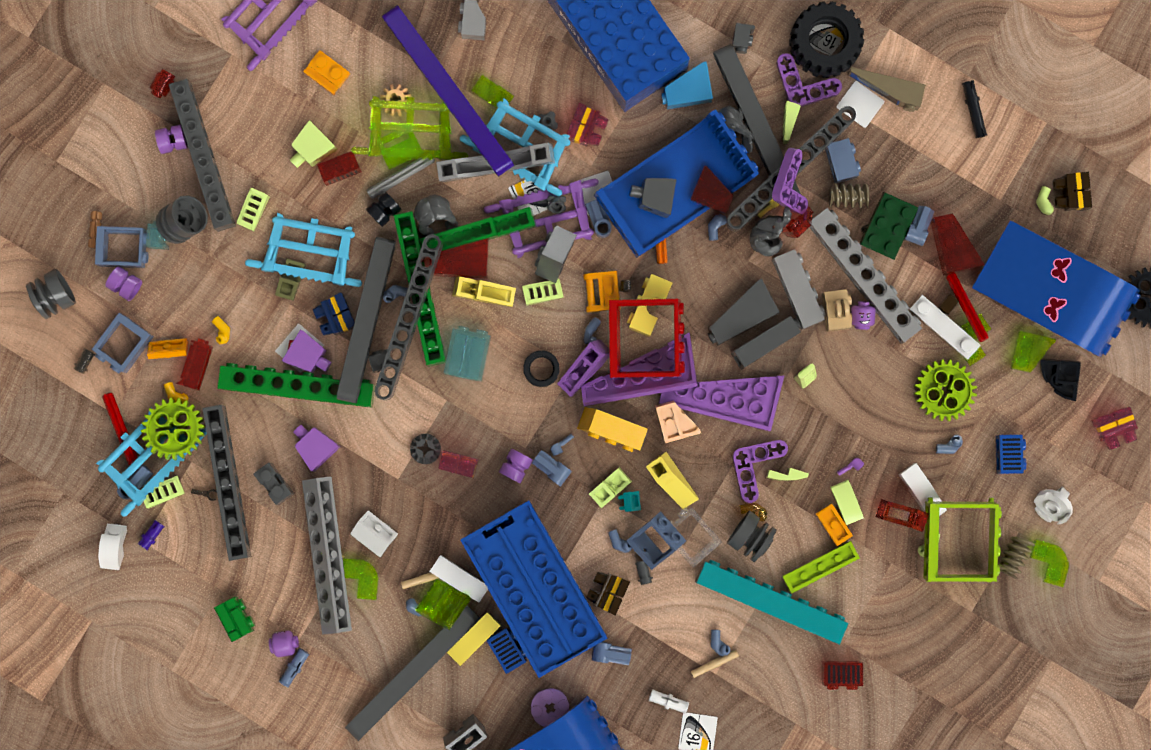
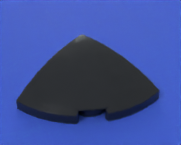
(1062, 376)

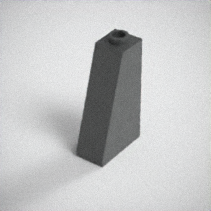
(744, 314)
(766, 342)

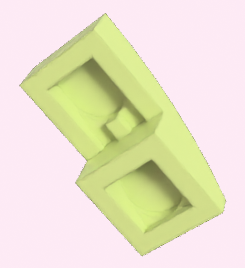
(792, 474)
(610, 487)
(847, 502)

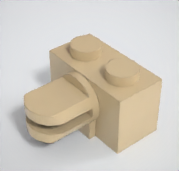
(837, 310)

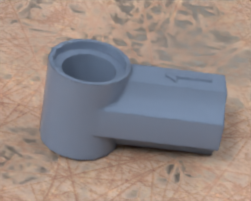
(598, 217)
(919, 228)
(555, 470)
(138, 479)
(606, 653)

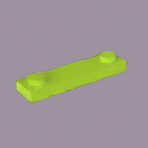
(820, 567)

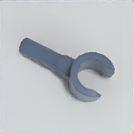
(556, 448)

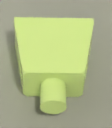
(311, 146)

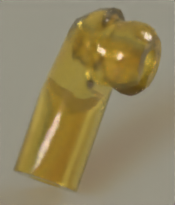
(756, 509)

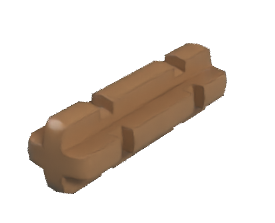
(96, 216)

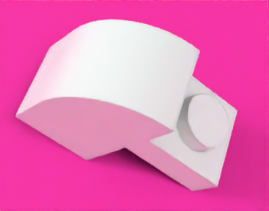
(111, 547)

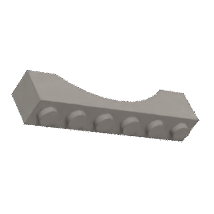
(473, 22)
(477, 166)

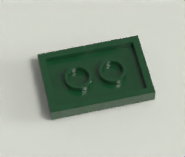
(888, 225)

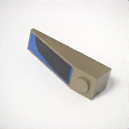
(897, 90)

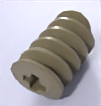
(849, 195)
(1015, 556)

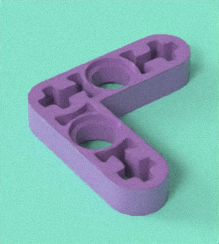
(798, 89)
(785, 183)
(751, 458)

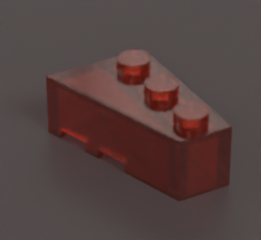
(953, 246)
(464, 261)

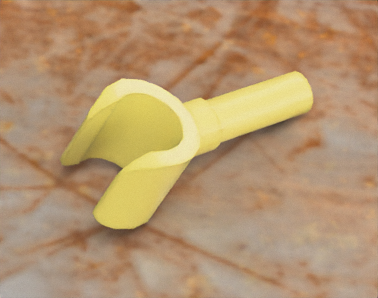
(773, 204)

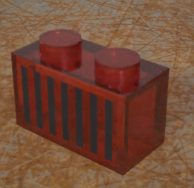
(339, 168)
(842, 674)

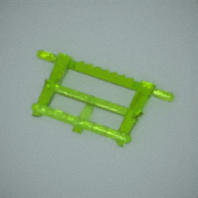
(376, 126)

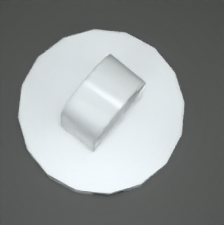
(1053, 505)

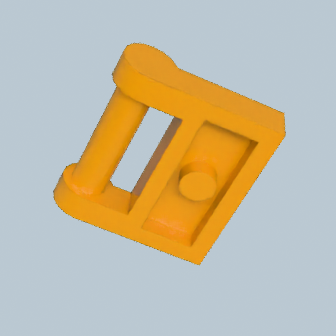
(607, 289)

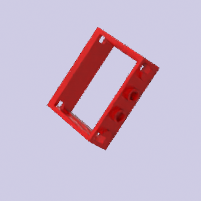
(614, 337)

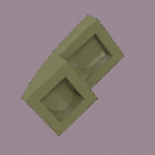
(289, 285)

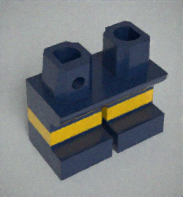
(337, 313)

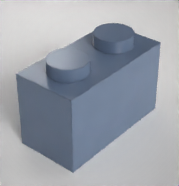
(842, 161)

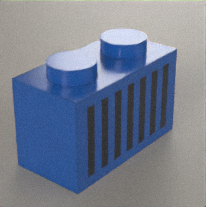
(1010, 454)
(507, 650)

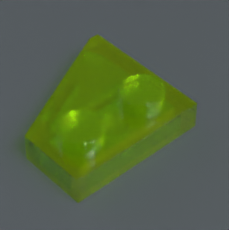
(1030, 350)

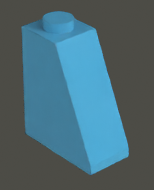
(689, 89)

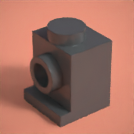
(742, 37)
(376, 360)

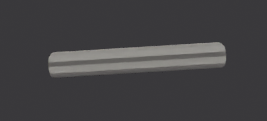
(398, 177)

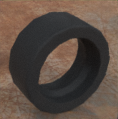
(541, 354)

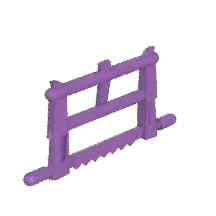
(246, 34)
(580, 211)

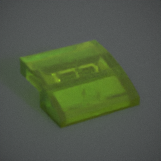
(443, 604)

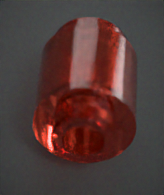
(160, 84)

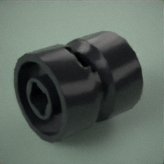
(376, 210)

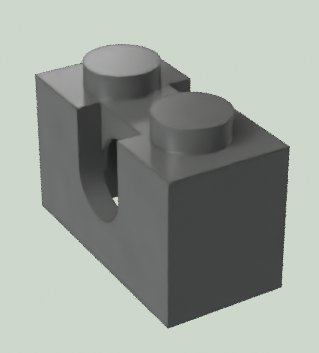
(277, 491)
(471, 727)

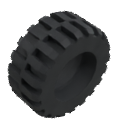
(837, 17)

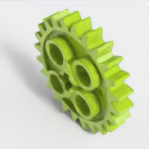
(961, 398)
(172, 412)

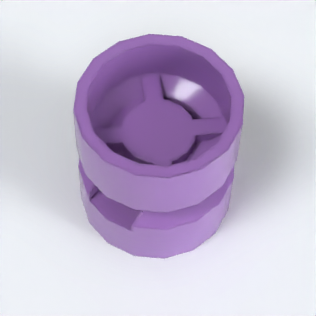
(165, 142)
(126, 285)
(515, 465)

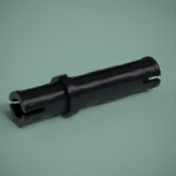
(972, 101)

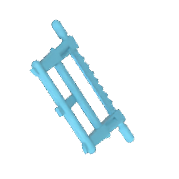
(533, 123)
(275, 241)
(136, 495)

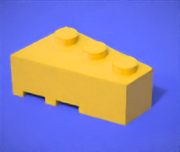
(612, 429)

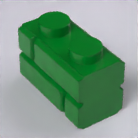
(234, 618)

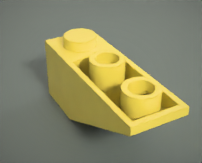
(672, 480)

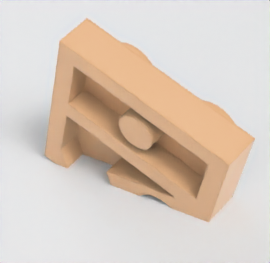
(675, 422)

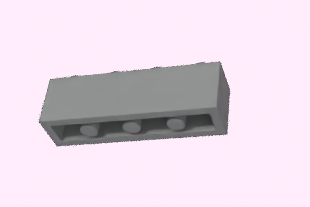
(798, 289)

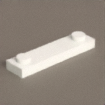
(945, 327)

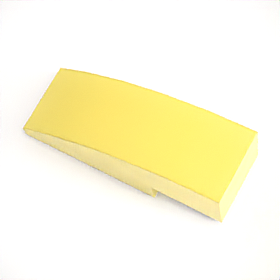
(483, 291)
(474, 638)

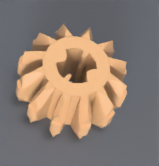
(400, 94)

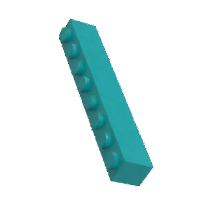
(773, 603)

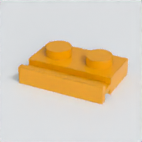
(326, 72)

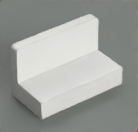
(373, 533)

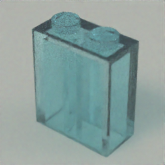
(467, 354)

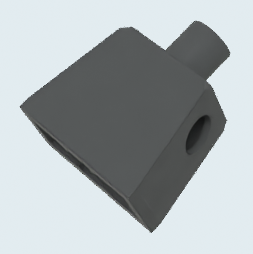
(655, 195)

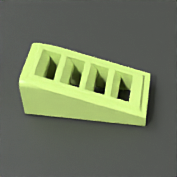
(790, 115)
(249, 199)
(541, 285)
(806, 376)
(172, 495)

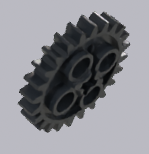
(1144, 314)

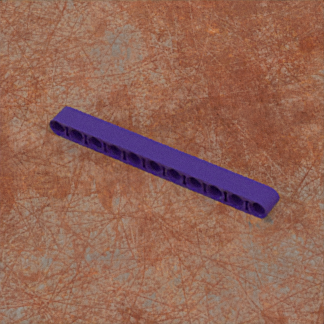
(448, 91)

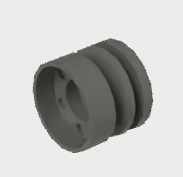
(181, 219)
(46, 296)
(752, 536)

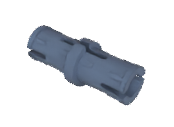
(294, 667)

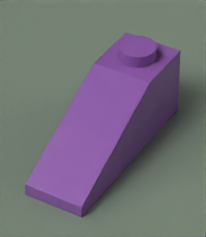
(584, 367)

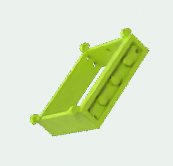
(931, 542)

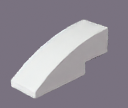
(919, 486)
(459, 578)

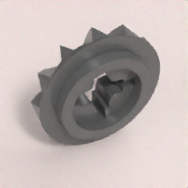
(430, 456)

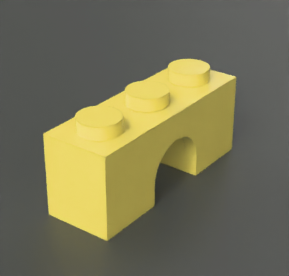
(641, 320)

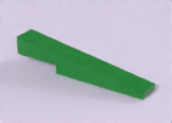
(486, 228)

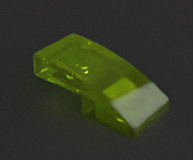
(490, 91)

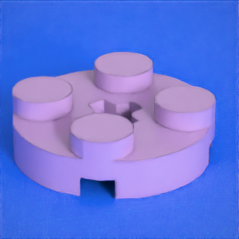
(545, 697)

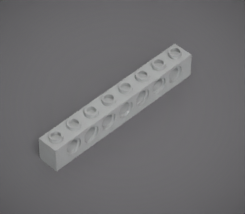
(841, 256)
(326, 555)

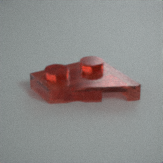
(712, 192)
(799, 225)

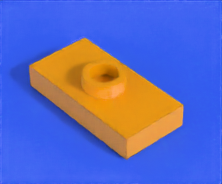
(167, 348)
(834, 524)

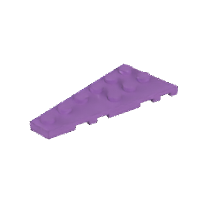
(613, 389)
(734, 400)

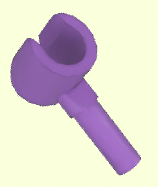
(856, 463)

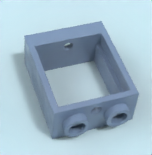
(102, 247)
(136, 352)
(641, 541)

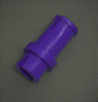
(151, 534)

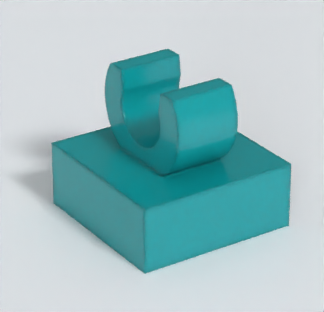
(631, 501)

